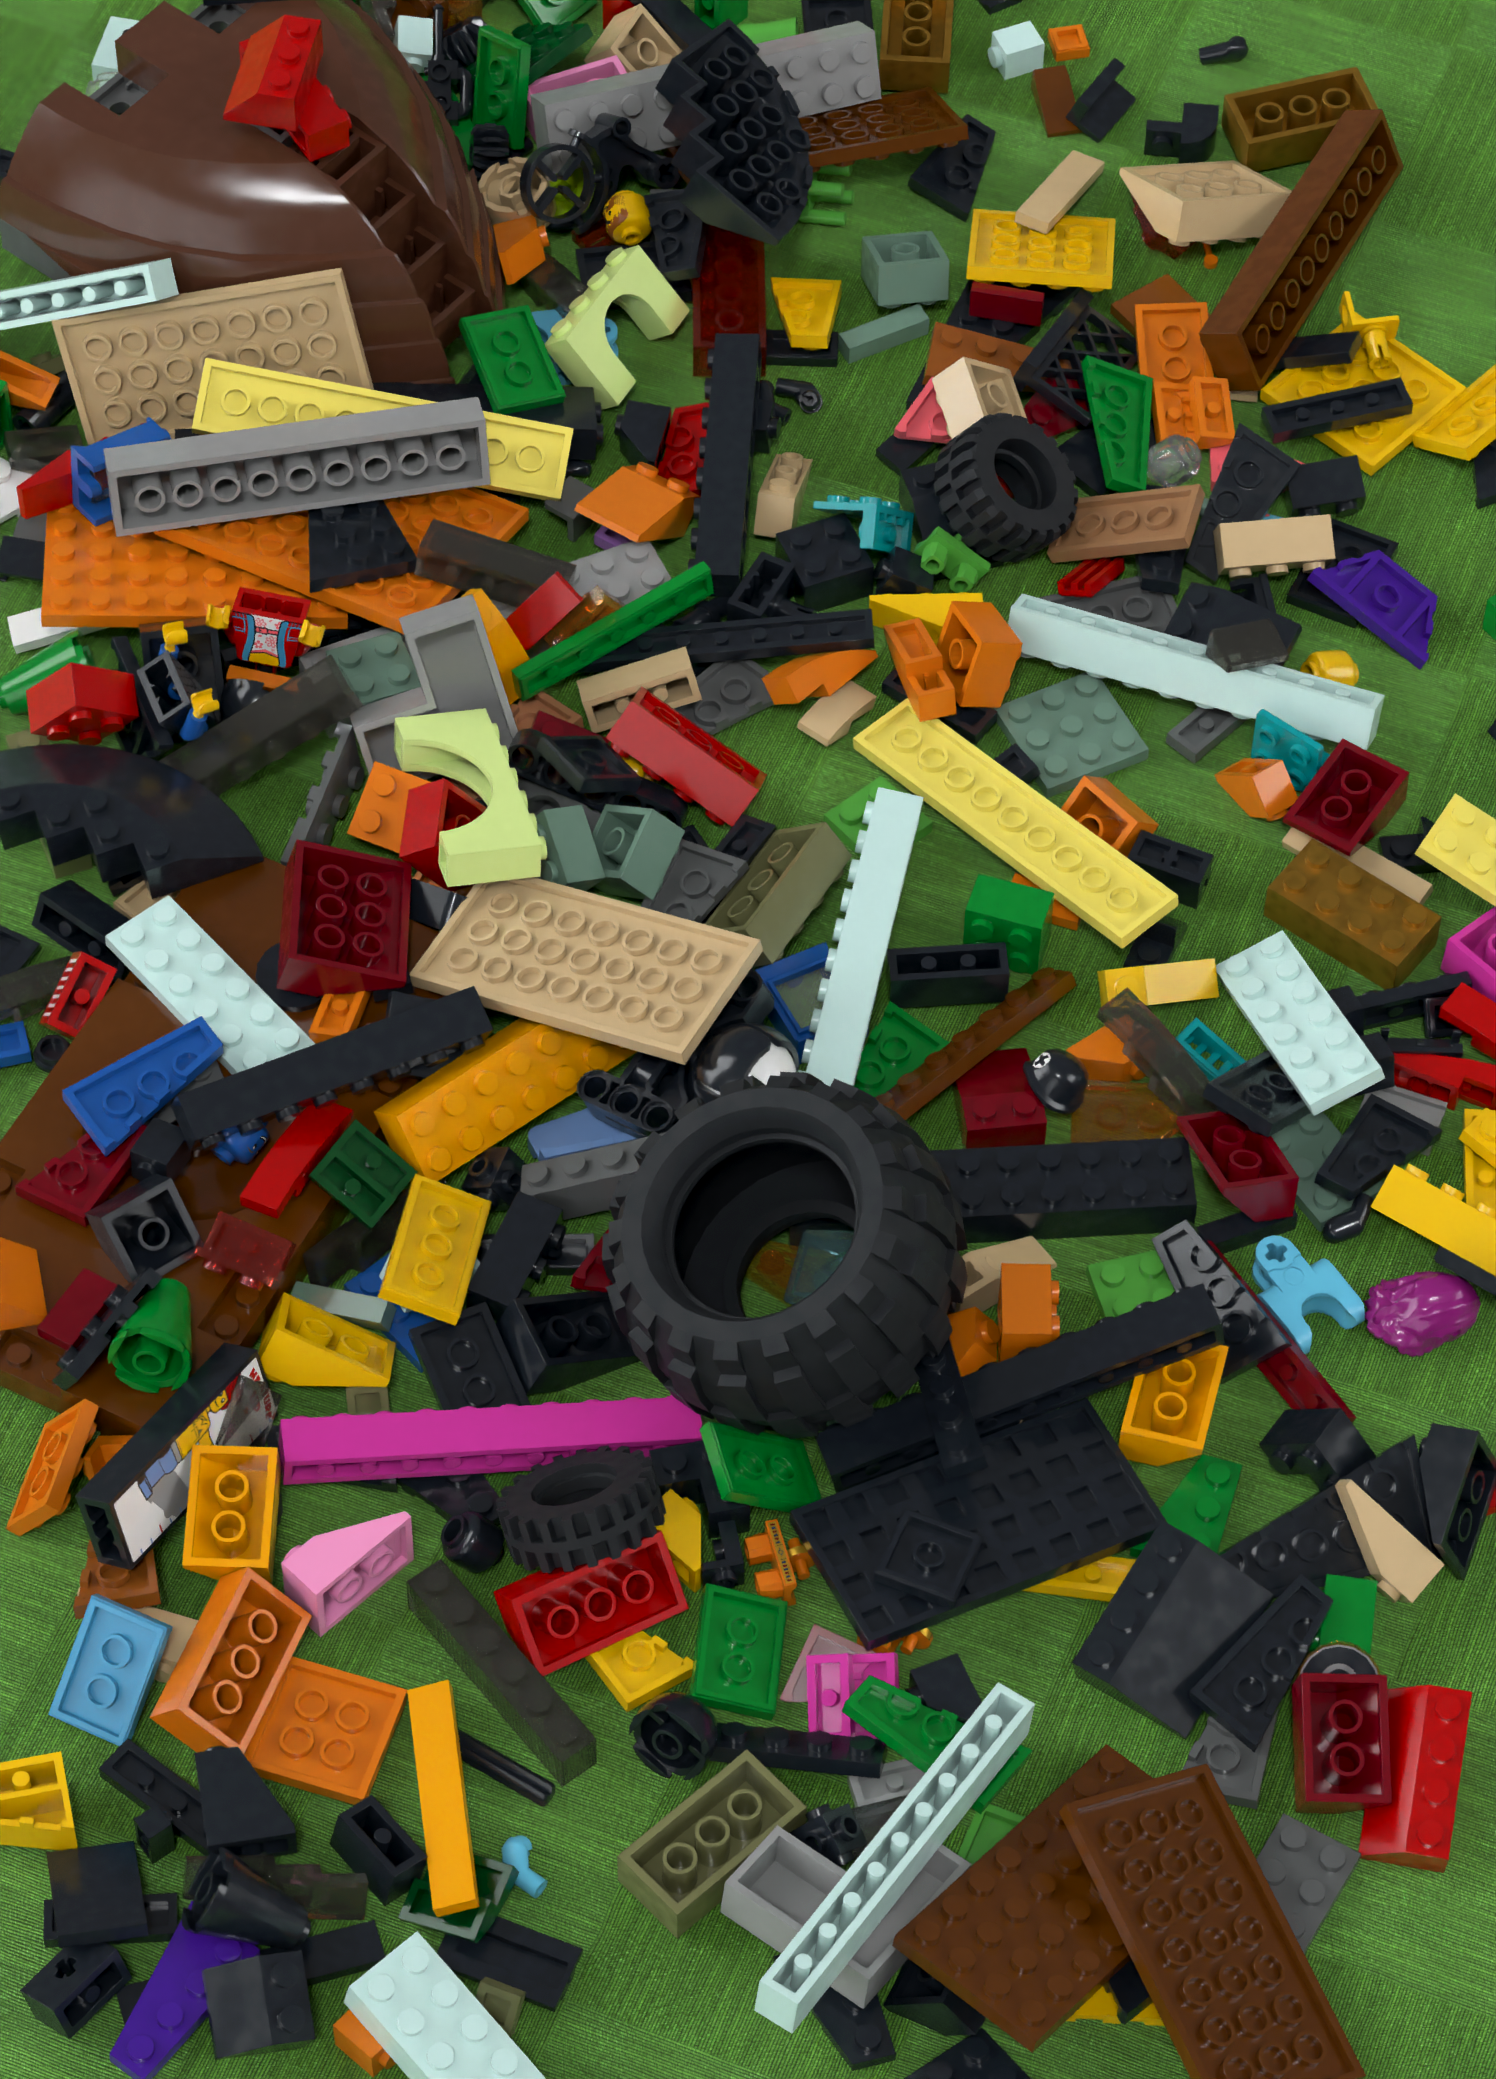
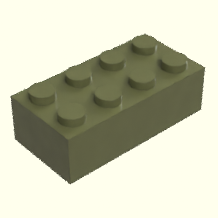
(782, 887)
(695, 1848)

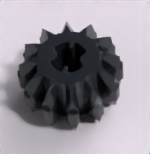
(461, 40)
(487, 146)

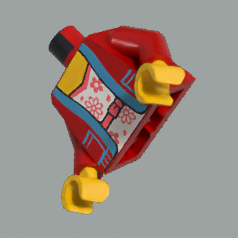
(267, 628)

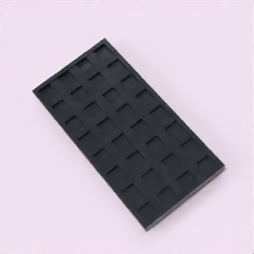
(1045, 1506)

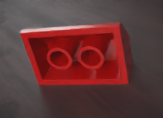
(277, 74)

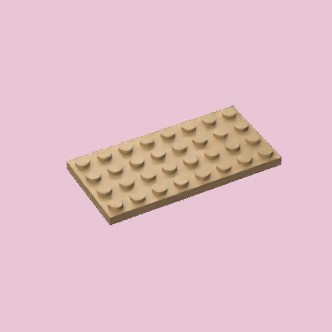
(154, 353)
(589, 964)

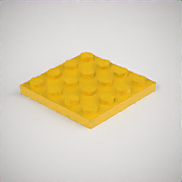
(1070, 254)
(1383, 439)

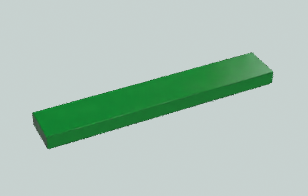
(612, 631)

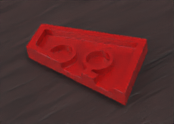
(682, 446)

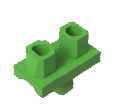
(952, 558)

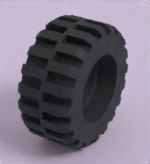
(982, 508)

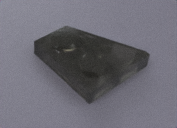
(36, 448)

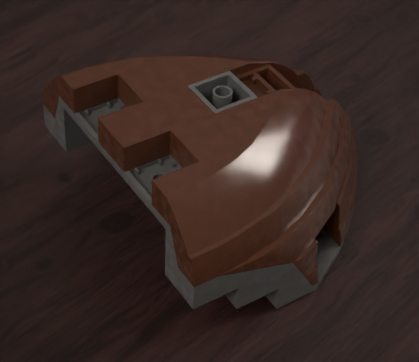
(245, 199)

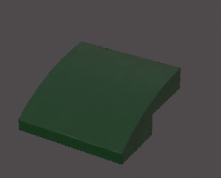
(362, 1174)
(493, 1885)

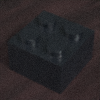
(827, 563)

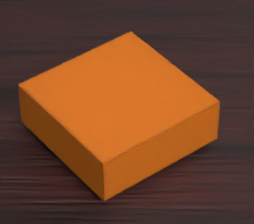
(1068, 42)

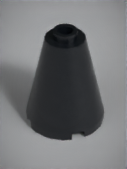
(243, 1905)

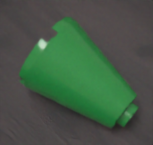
(40, 666)
(156, 1340)

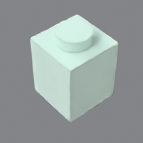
(414, 40)
(1016, 50)

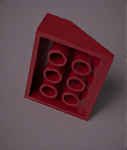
(343, 921)

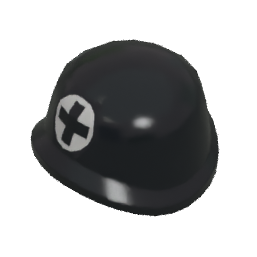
(1057, 1080)

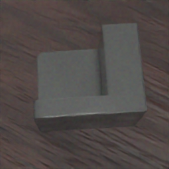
(572, 493)

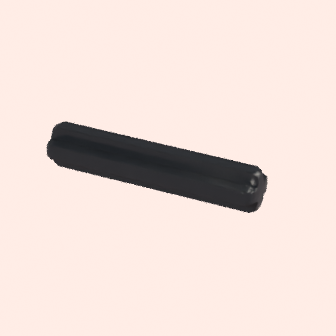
(505, 1770)

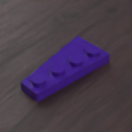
(172, 2001)

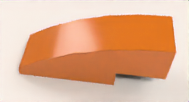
(26, 383)
(920, 669)
(815, 675)

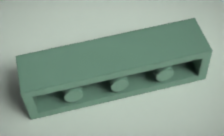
(883, 333)
(350, 1306)

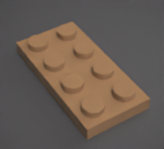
(1130, 524)

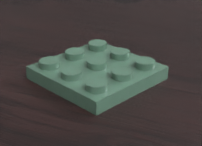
(1072, 732)

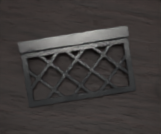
(1059, 345)

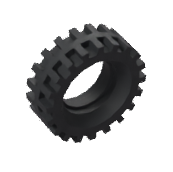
(581, 1509)

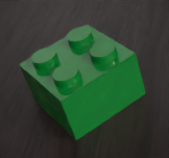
(1012, 915)

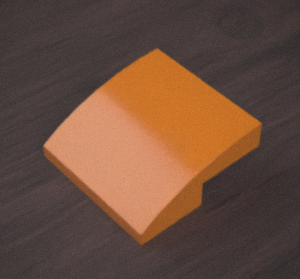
(1194, 411)

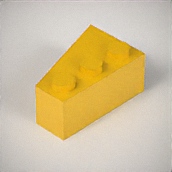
(36, 1804)

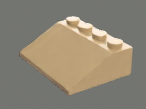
(1205, 200)

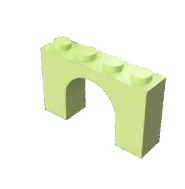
(580, 338)

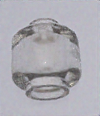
(1173, 461)

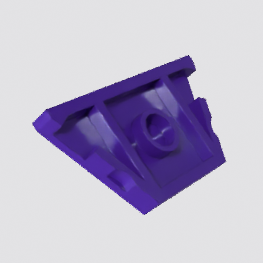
(1383, 600)

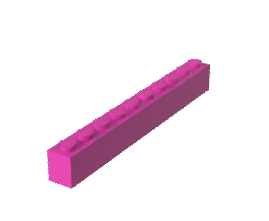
(474, 1438)

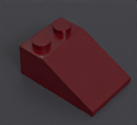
(1349, 798)
(998, 1104)

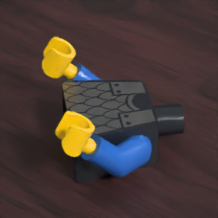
(173, 691)

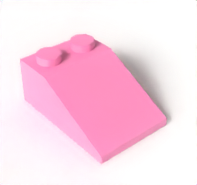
(346, 1567)

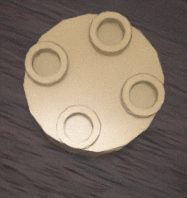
(502, 192)

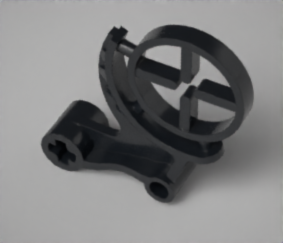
(610, 152)

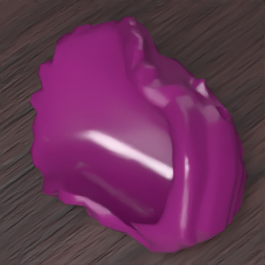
(1421, 1311)

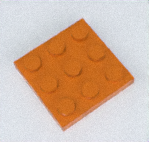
(326, 1731)

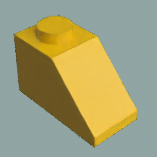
(683, 1538)

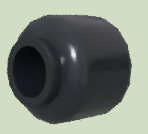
(472, 1541)

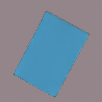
(110, 1670)

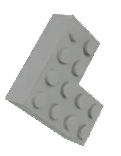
(454, 675)
(789, 1880)

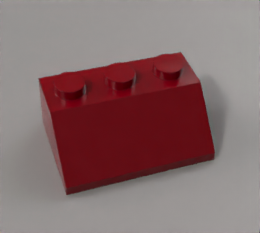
(1243, 1164)
(1341, 1742)

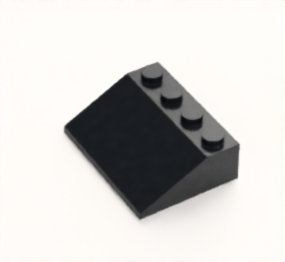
(1169, 1628)

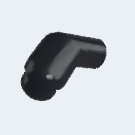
(802, 392)

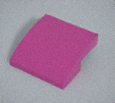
(832, 1682)

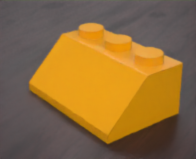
(1172, 1409)
(232, 1510)

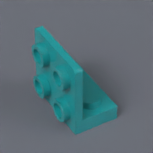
(882, 521)
(1281, 741)

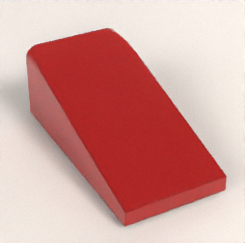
(543, 610)

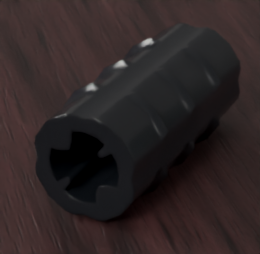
(58, 405)

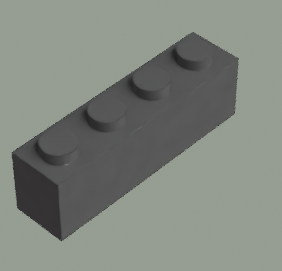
(582, 1180)

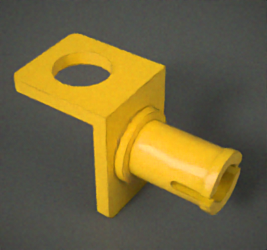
(1372, 331)

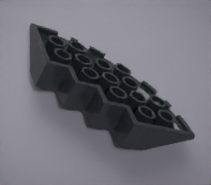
(737, 137)
(122, 813)

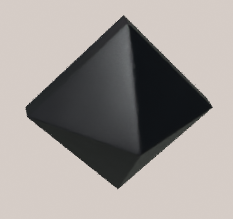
(1433, 1023)

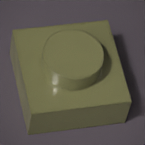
(48, 362)
(366, 1400)
(501, 2002)

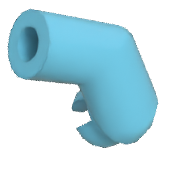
(516, 1853)

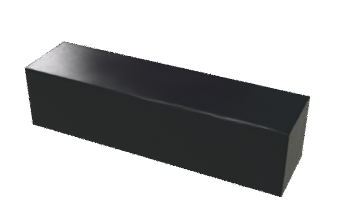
(1240, 1230)

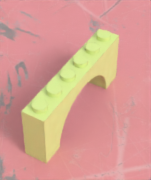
(468, 748)

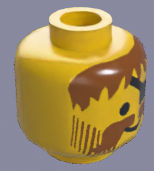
(627, 218)

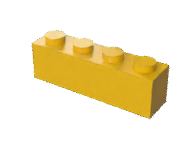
(1439, 1215)

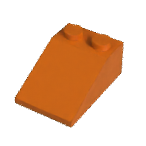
(640, 504)

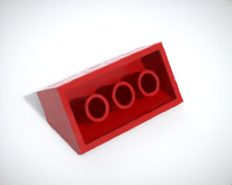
(686, 758)
(581, 1611)
(1426, 1765)

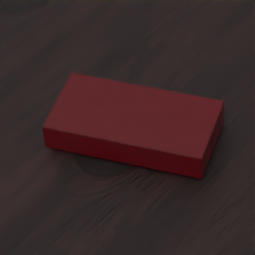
(1006, 304)
(75, 1309)

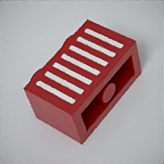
(77, 994)

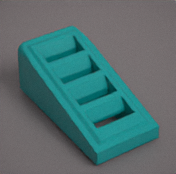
(1208, 1041)

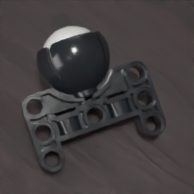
(729, 1051)

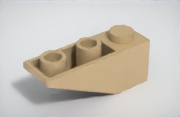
(782, 494)
(984, 1269)

